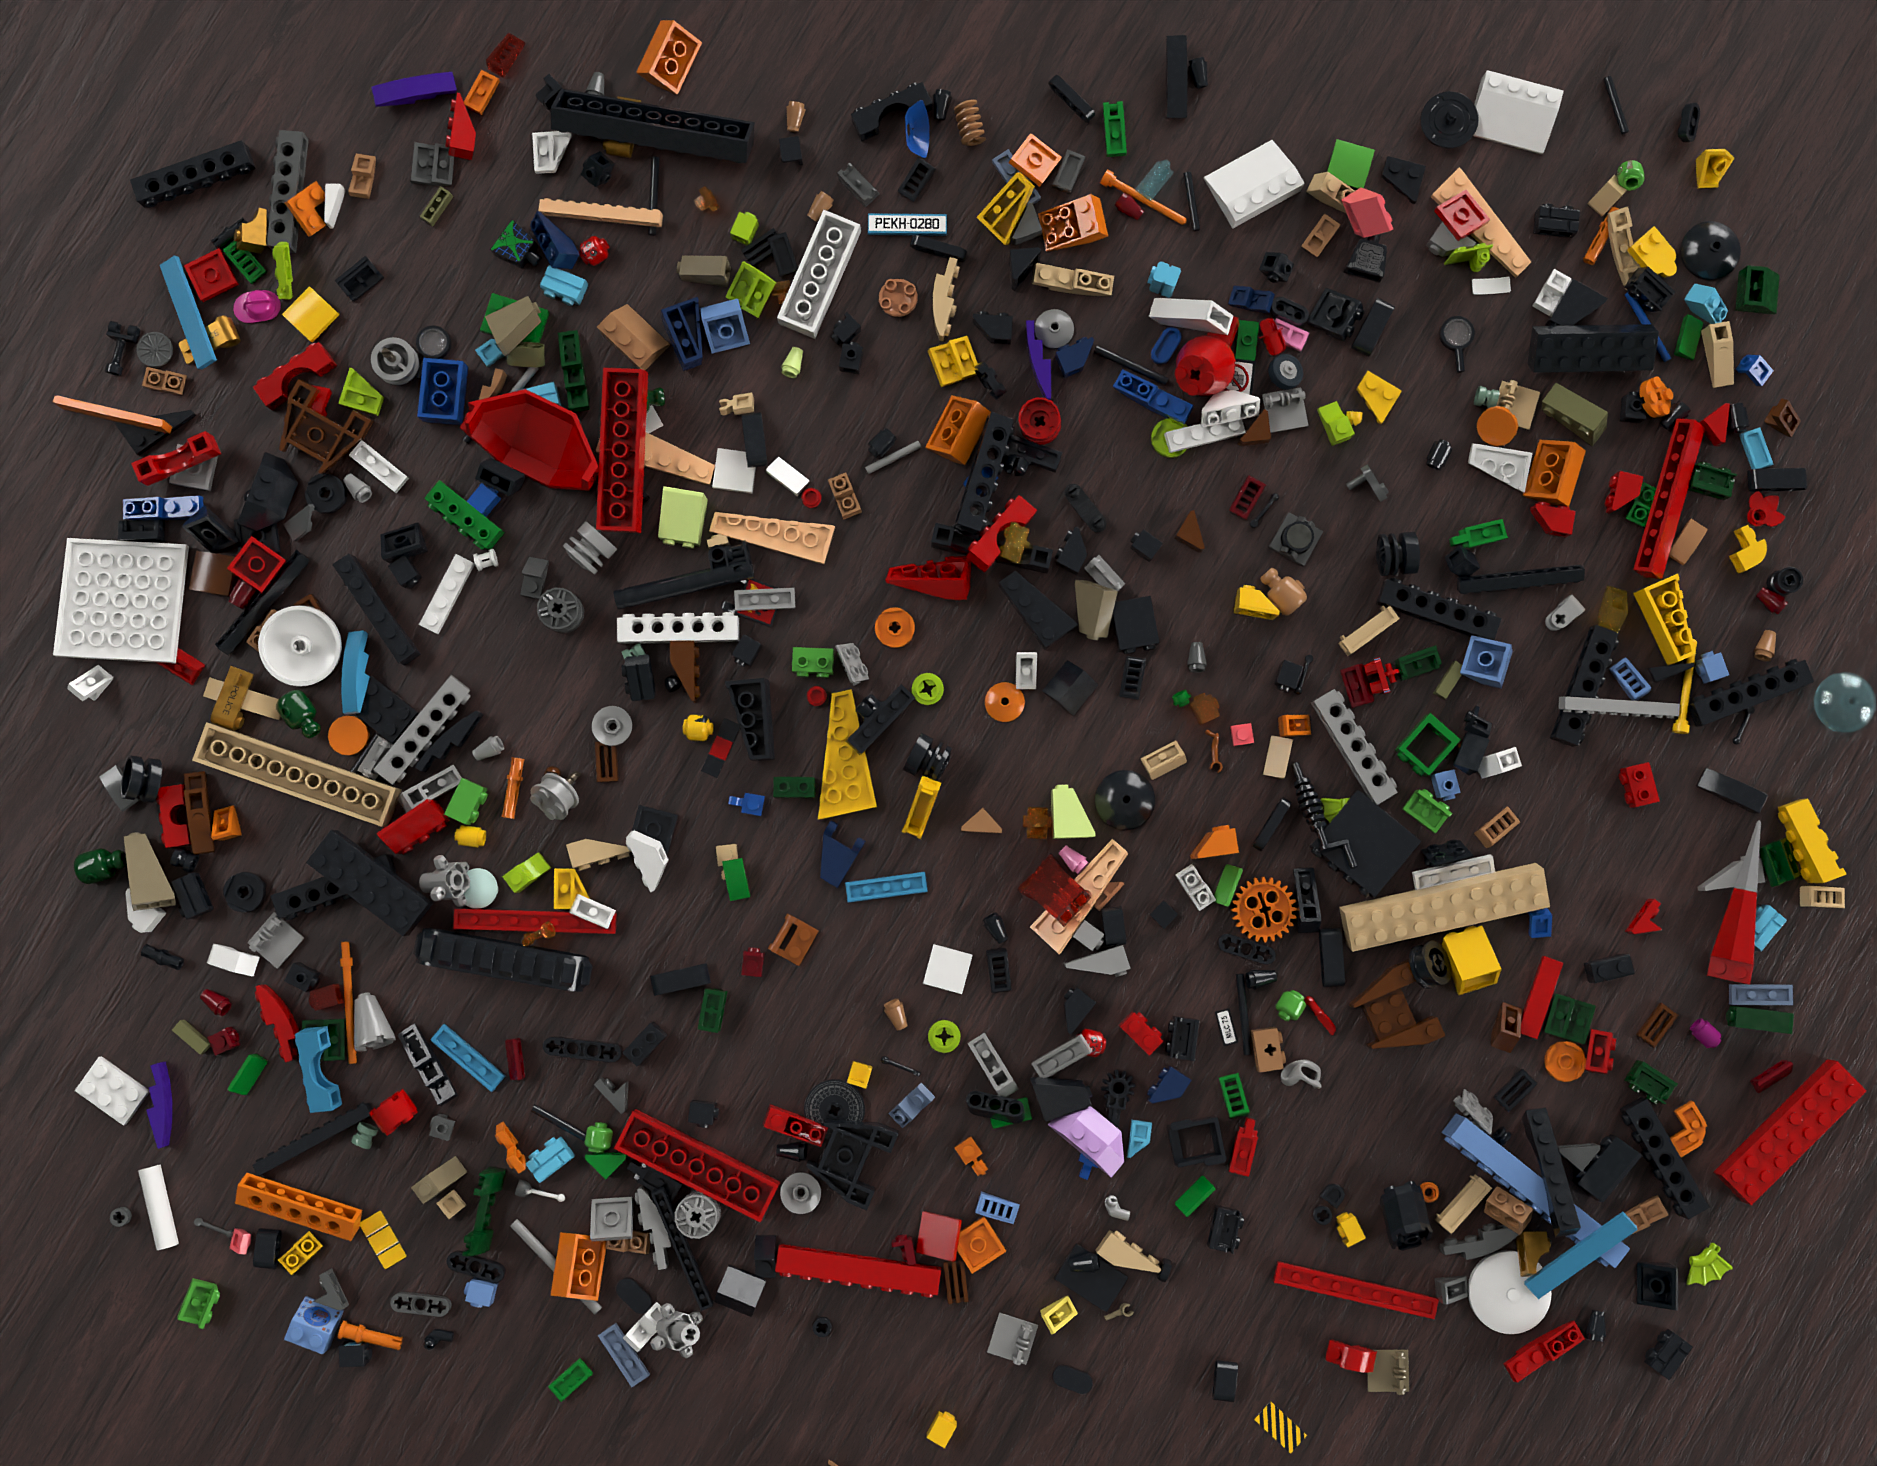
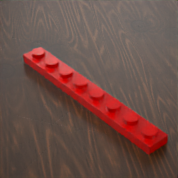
(526, 921)
(1355, 1290)

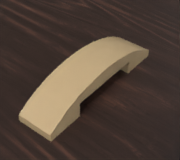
(1620, 240)
(253, 701)

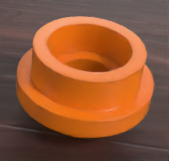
(1434, 1191)

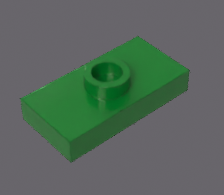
(1246, 340)
(570, 1379)

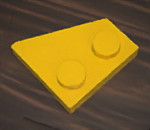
(1378, 395)
(566, 887)

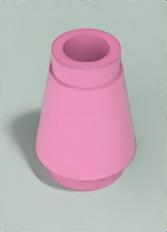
(1073, 859)

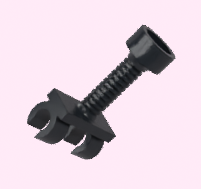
(113, 332)

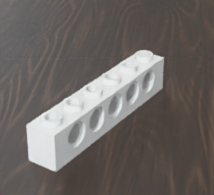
(626, 626)

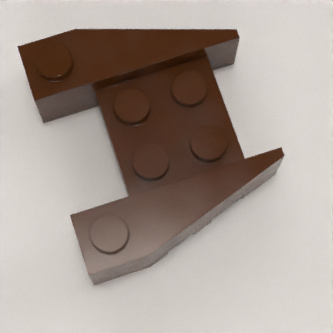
(317, 433)
(1390, 1013)

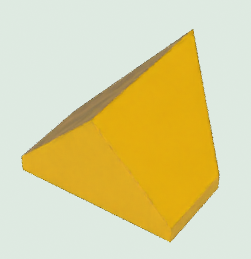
(1712, 166)

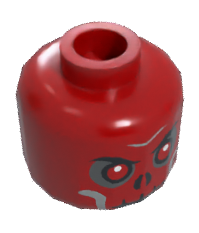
(594, 250)
(1095, 1041)

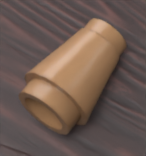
(795, 115)
(820, 203)
(1766, 646)
(896, 1014)

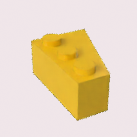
(1007, 207)

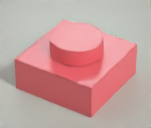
(1242, 734)
(240, 1241)

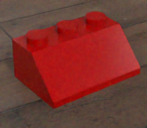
(414, 827)

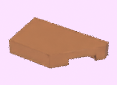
(1109, 891)

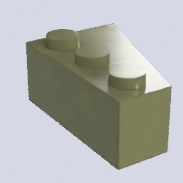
(1575, 413)

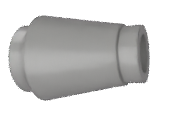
(359, 490)
(489, 748)

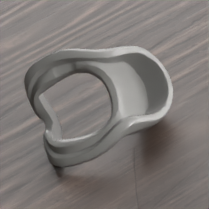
(1292, 1073)

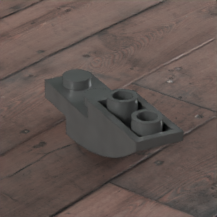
(1489, 1240)

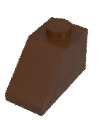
(1507, 1028)

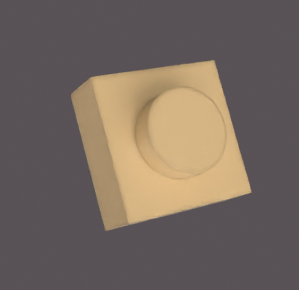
(718, 540)
(451, 1204)

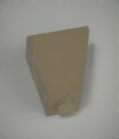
(705, 270)
(513, 323)
(1094, 608)
(439, 1180)

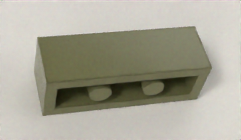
(436, 206)
(1448, 681)
(191, 1036)

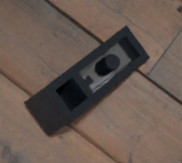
(1307, 901)

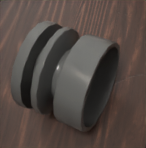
(571, 614)

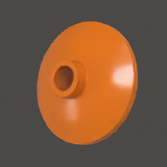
(1002, 712)

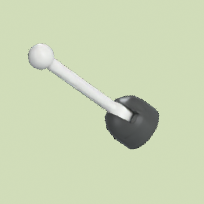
(524, 1189)

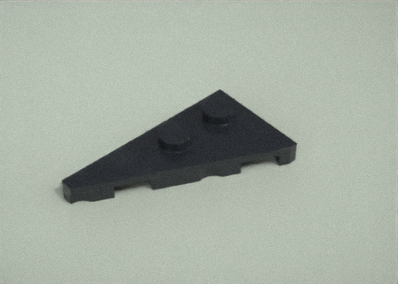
(143, 439)

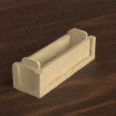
(1368, 630)
(1463, 1204)

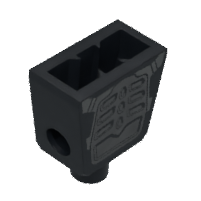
(1368, 259)

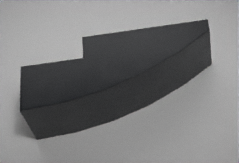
(1732, 791)

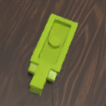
(283, 270)

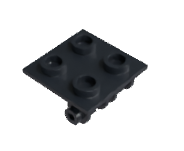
(1445, 853)

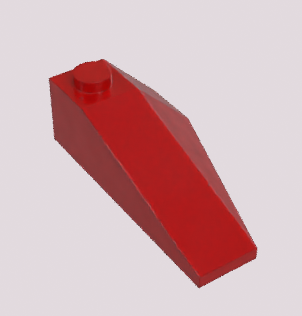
(941, 579)

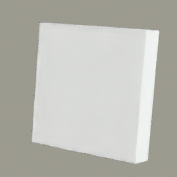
(732, 472)
(947, 969)

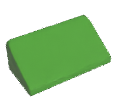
(1227, 885)

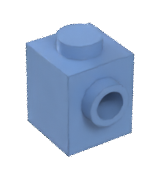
(1711, 667)
(1445, 784)
(480, 1292)

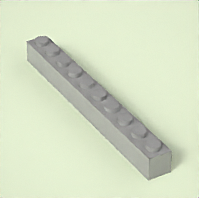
(1619, 706)

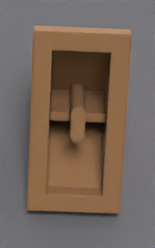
(981, 823)

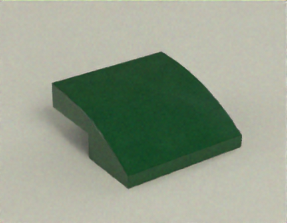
(1779, 862)
(1570, 1019)
(336, 1035)

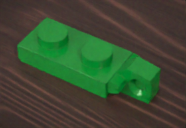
(1480, 534)

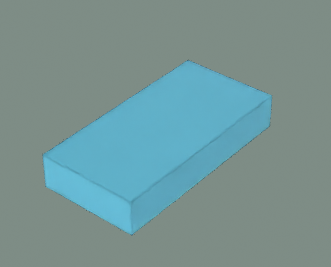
(1756, 449)

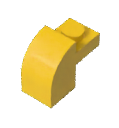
(1752, 552)

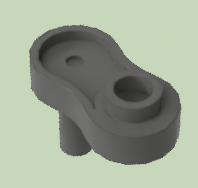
(1379, 489)

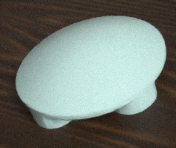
(482, 888)

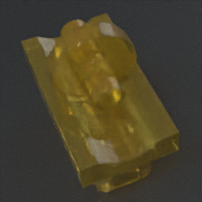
(1015, 542)

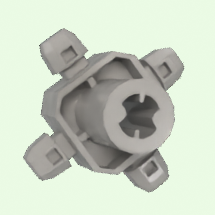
(447, 881)
(677, 1330)

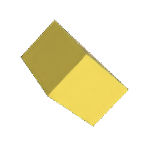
(1058, 1314)

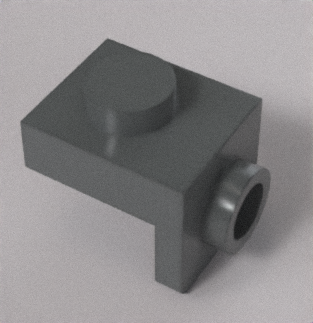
(441, 1127)

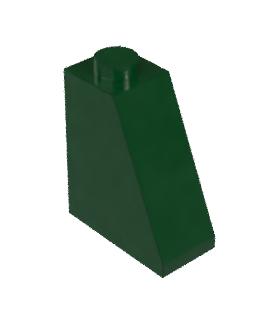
(1760, 1019)

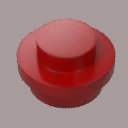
(811, 497)
(816, 696)

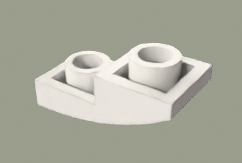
(1195, 887)

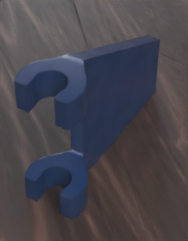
(836, 856)

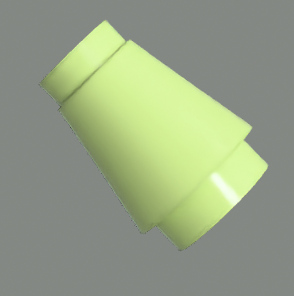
(792, 364)

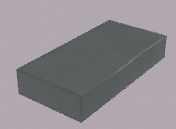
(1068, 171)

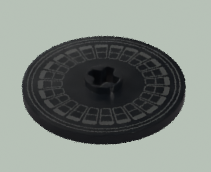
(835, 1093)

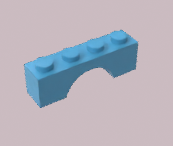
(320, 1092)

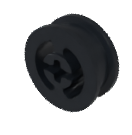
(1430, 964)

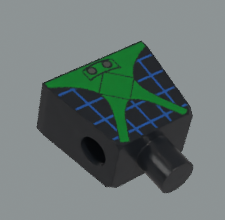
(516, 246)

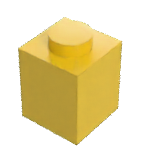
(942, 1428)

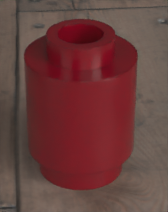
(241, 594)

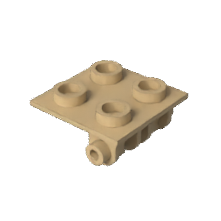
(1519, 401)

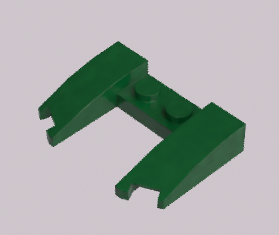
(480, 1238)

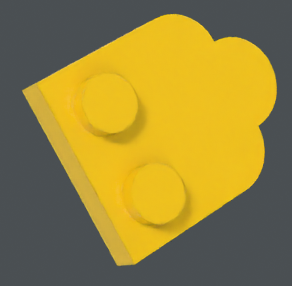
(1654, 252)

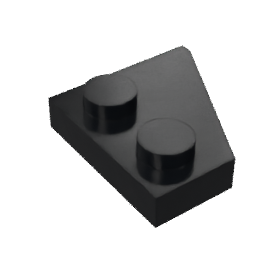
(1404, 176)

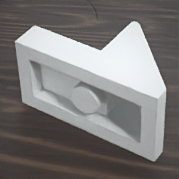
(1026, 670)
(90, 684)

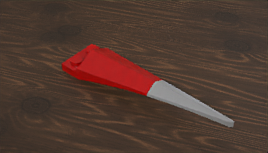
(1735, 944)

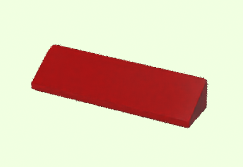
(185, 664)

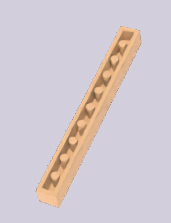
(601, 213)

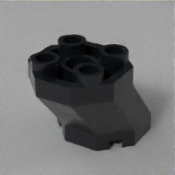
(1405, 1216)

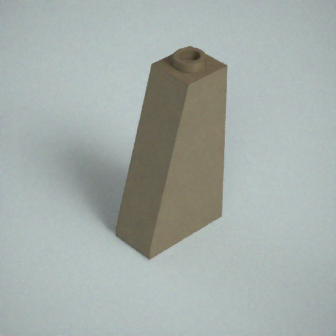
(146, 878)

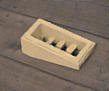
(1808, 897)

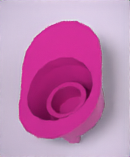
(257, 306)

